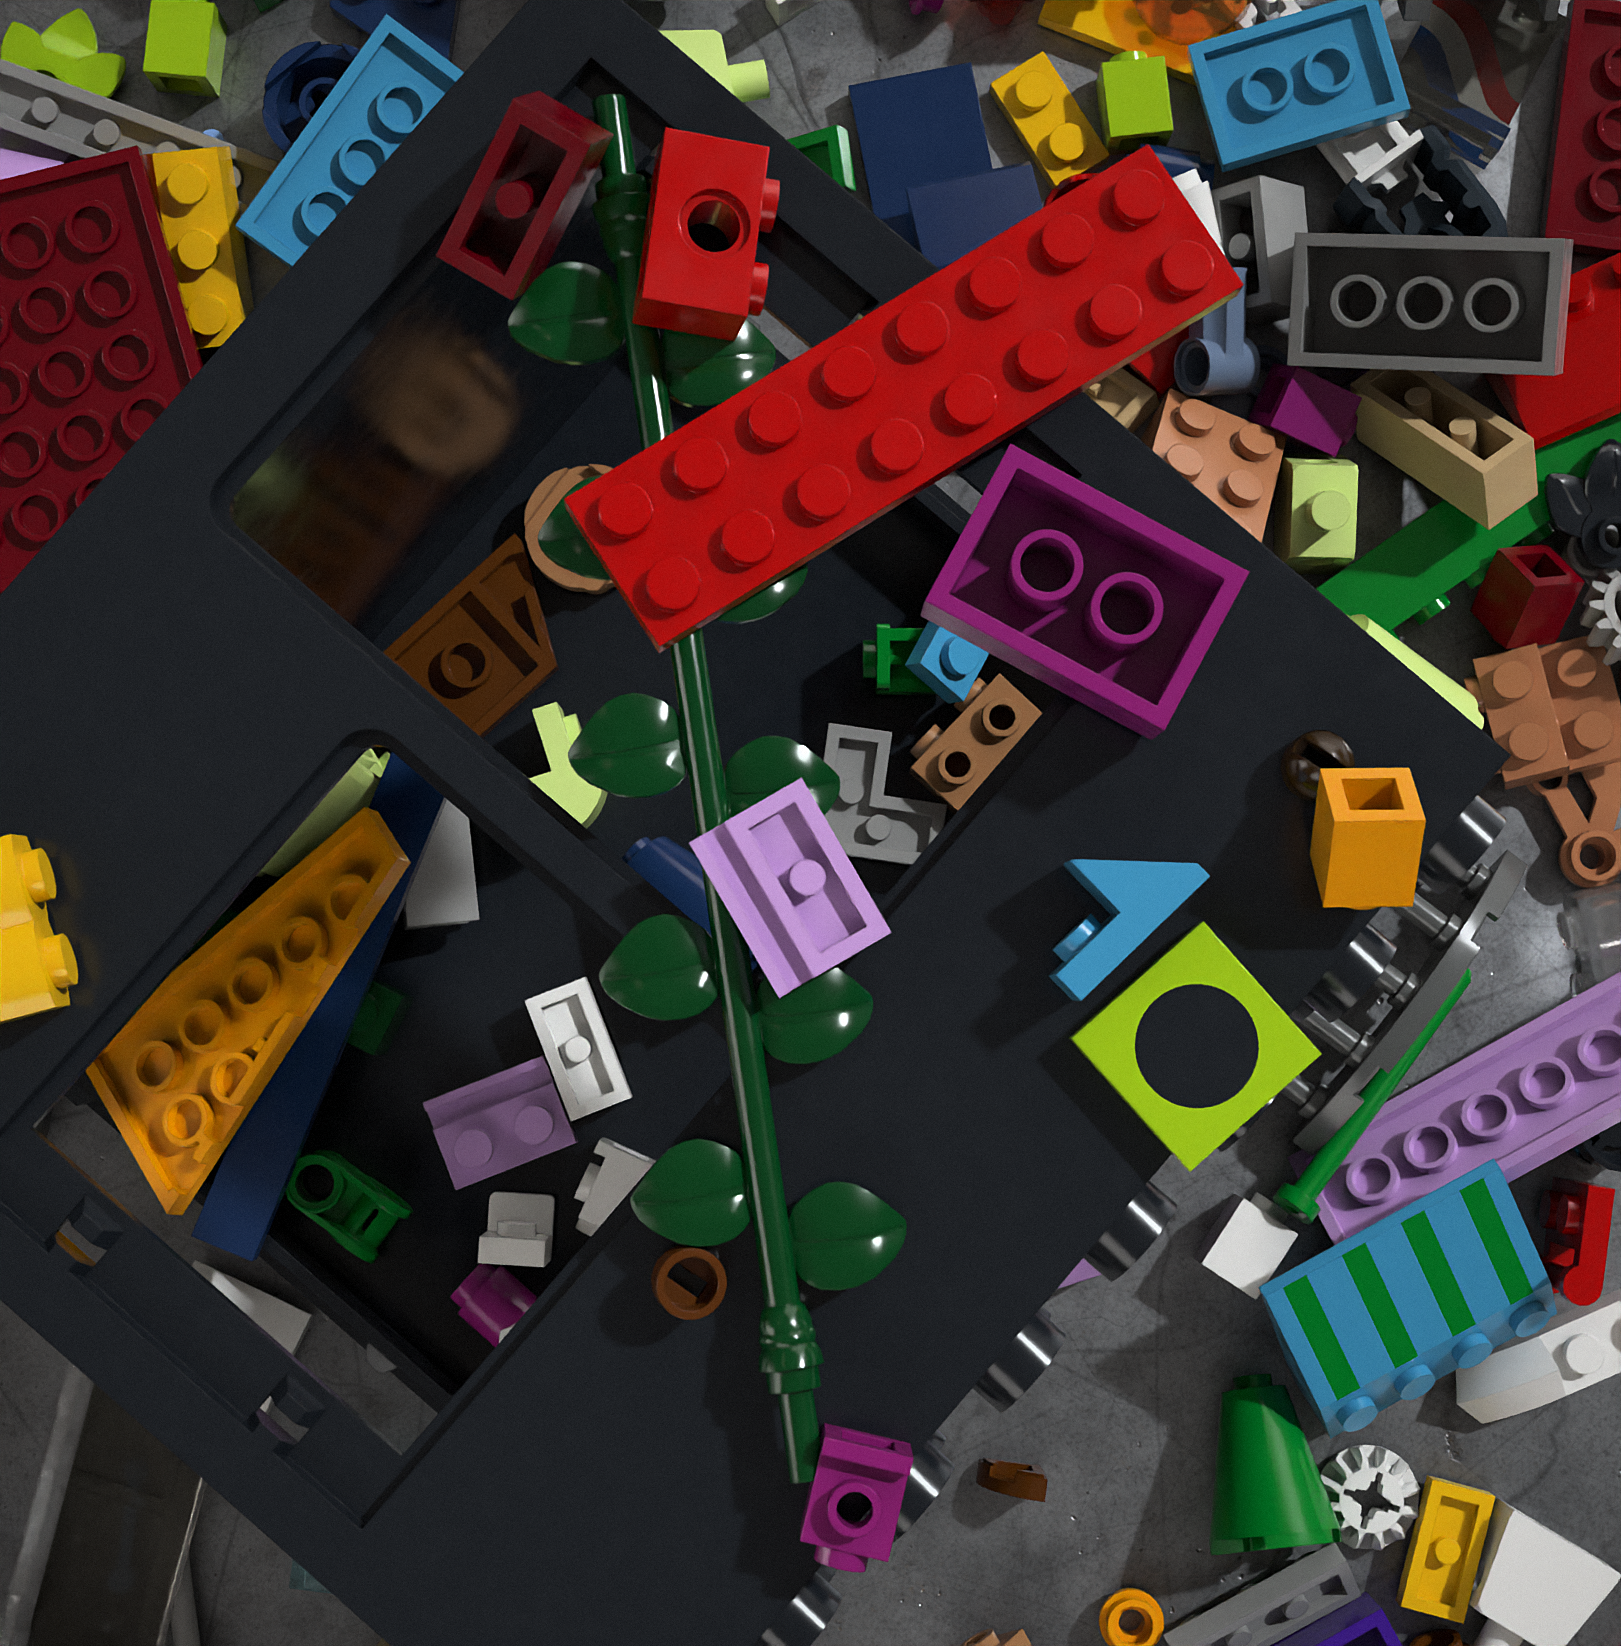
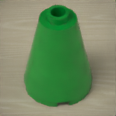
(1265, 1475)

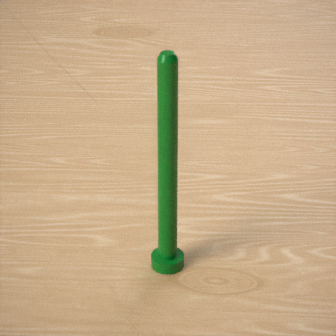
(1300, 1198)

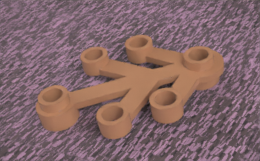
(1596, 831)

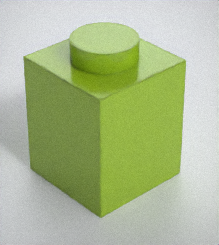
(185, 47)
(1133, 102)

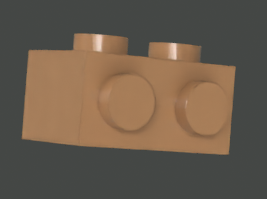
(965, 754)

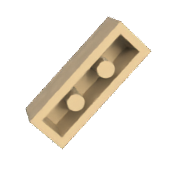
(1447, 442)

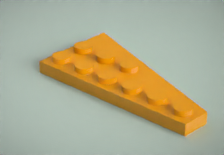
(233, 1009)

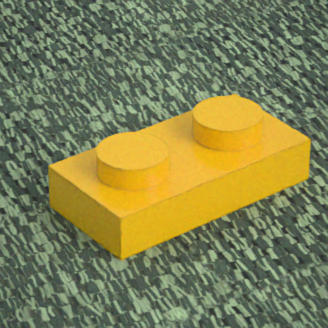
(1048, 120)
(1445, 1549)

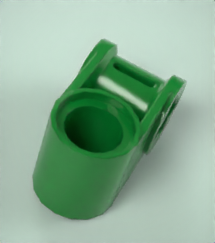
(349, 1204)

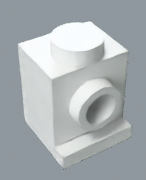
(608, 1185)

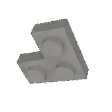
(864, 818)

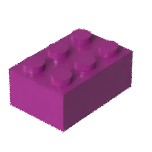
(1083, 593)

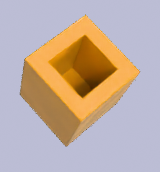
(1367, 837)

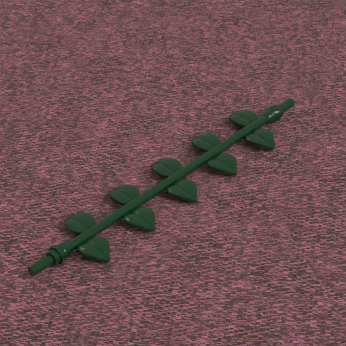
(643, 750)

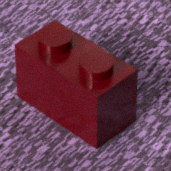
(524, 194)

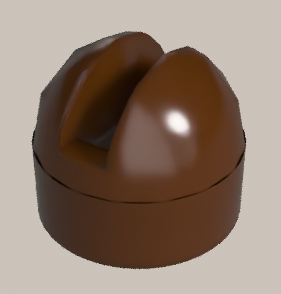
(678, 1299)

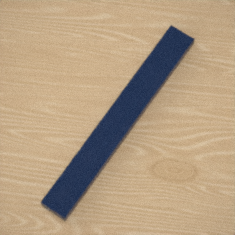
(276, 1128)

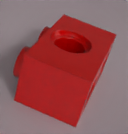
(715, 184)

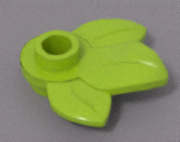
(66, 53)

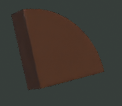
(1012, 1478)

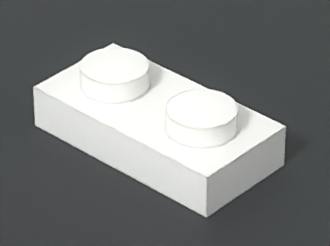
(578, 1048)

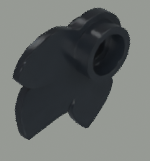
(1590, 505)

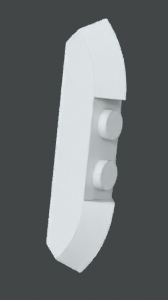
(1546, 1366)

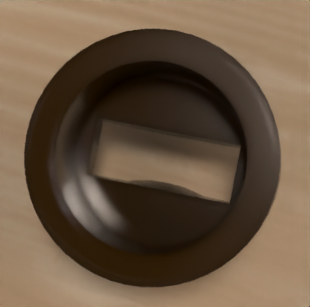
(1301, 774)

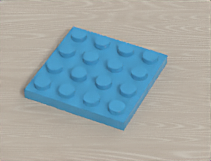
(348, 139)

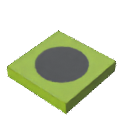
(1195, 1046)

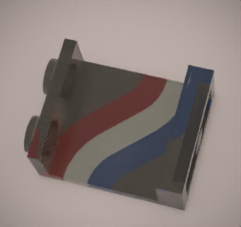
(1474, 69)

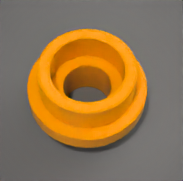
(1125, 1599)

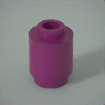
(492, 1300)

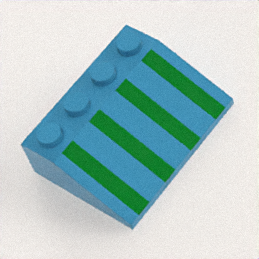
(1410, 1300)

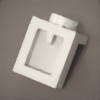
(518, 1230)

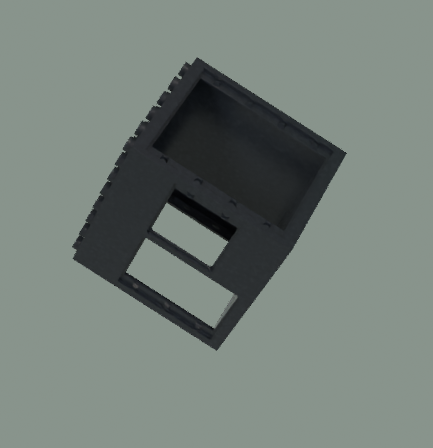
(216, 663)

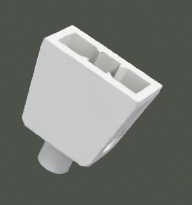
(1534, 1582)

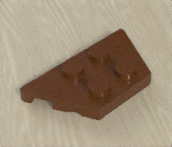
(482, 642)

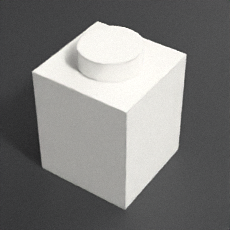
(1247, 1242)

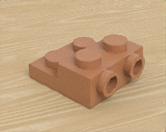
(1549, 709)

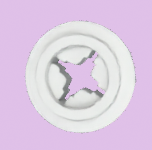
(1355, 1470)

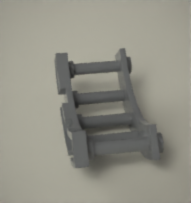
(1412, 1000)

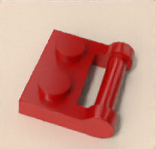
(1576, 1237)

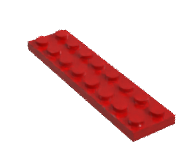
(902, 397)

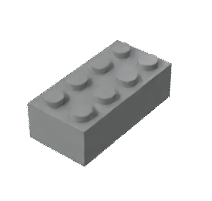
(1430, 303)

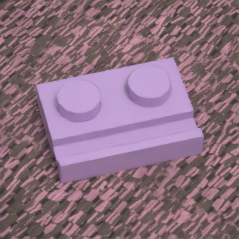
(790, 887)
(500, 1122)

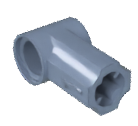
(1217, 353)

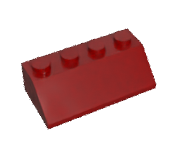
(1591, 376)

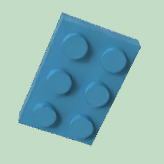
(1298, 81)

